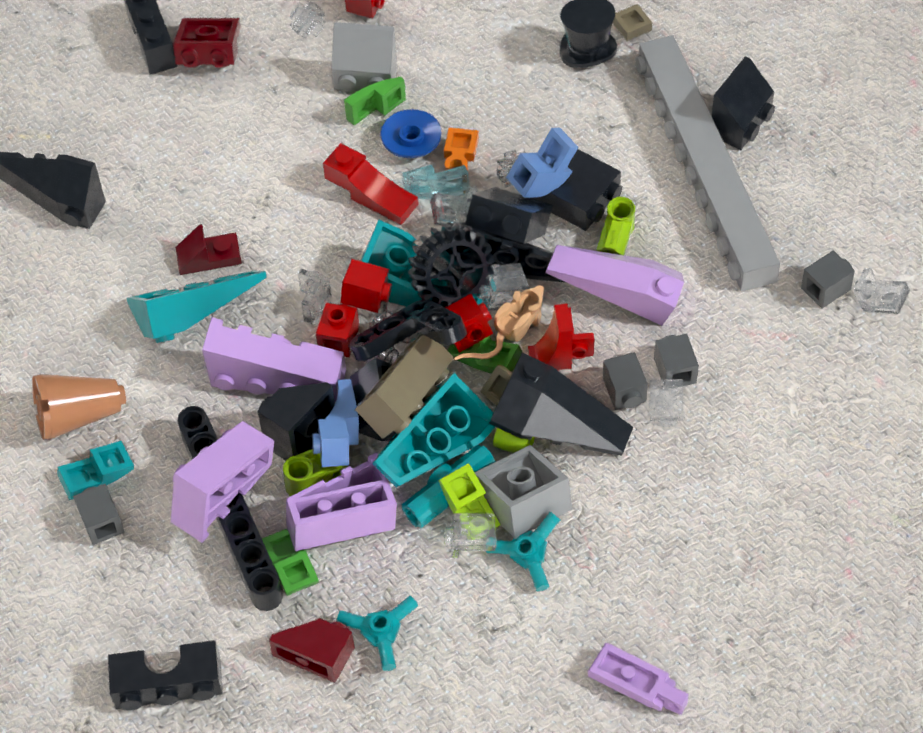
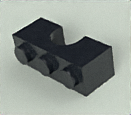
(152, 34)
(194, 677)

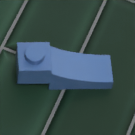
(338, 429)

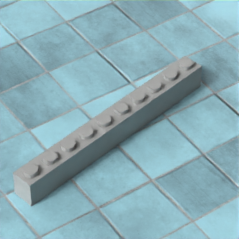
(707, 164)

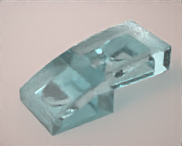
(424, 181)

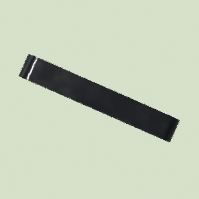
(239, 519)

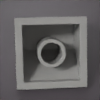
(362, 55)
(525, 490)

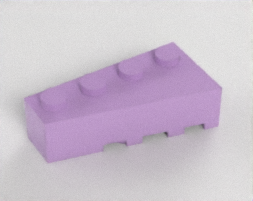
(265, 364)

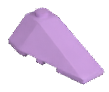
(623, 280)

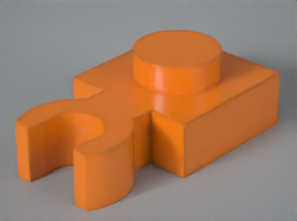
(460, 147)

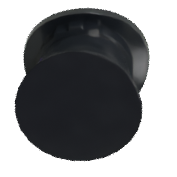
(587, 33)

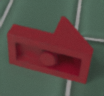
(202, 254)

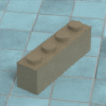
(405, 386)

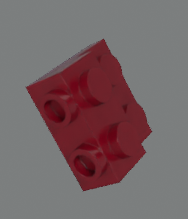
(207, 42)

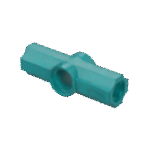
(430, 499)

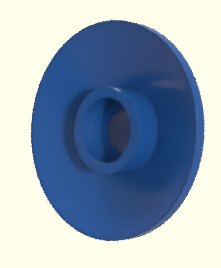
(411, 133)

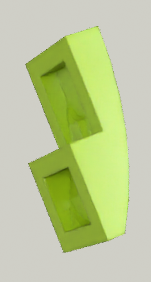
(465, 492)

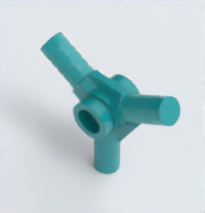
(530, 550)
(381, 628)

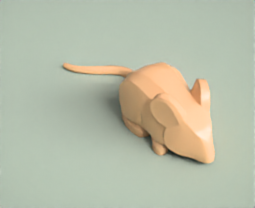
(514, 319)

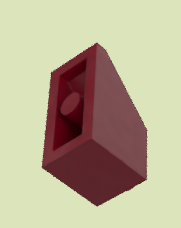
(315, 647)

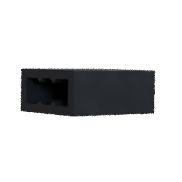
(585, 192)
(508, 215)

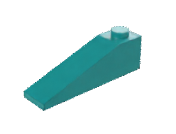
(390, 249)
(170, 311)
(444, 427)

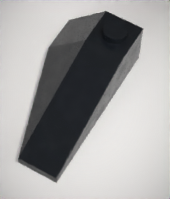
(61, 186)
(506, 251)
(552, 407)

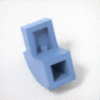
(547, 169)

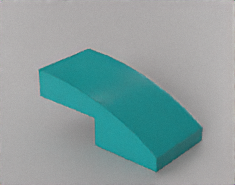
(102, 467)

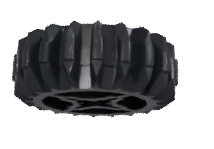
(437, 256)

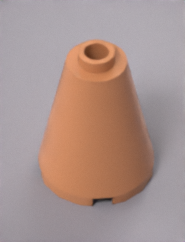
(73, 402)

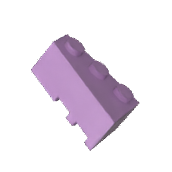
(216, 476)
(342, 508)

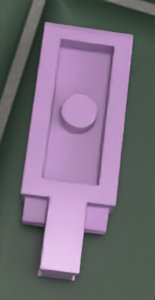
(637, 679)

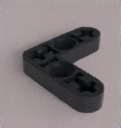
(422, 317)

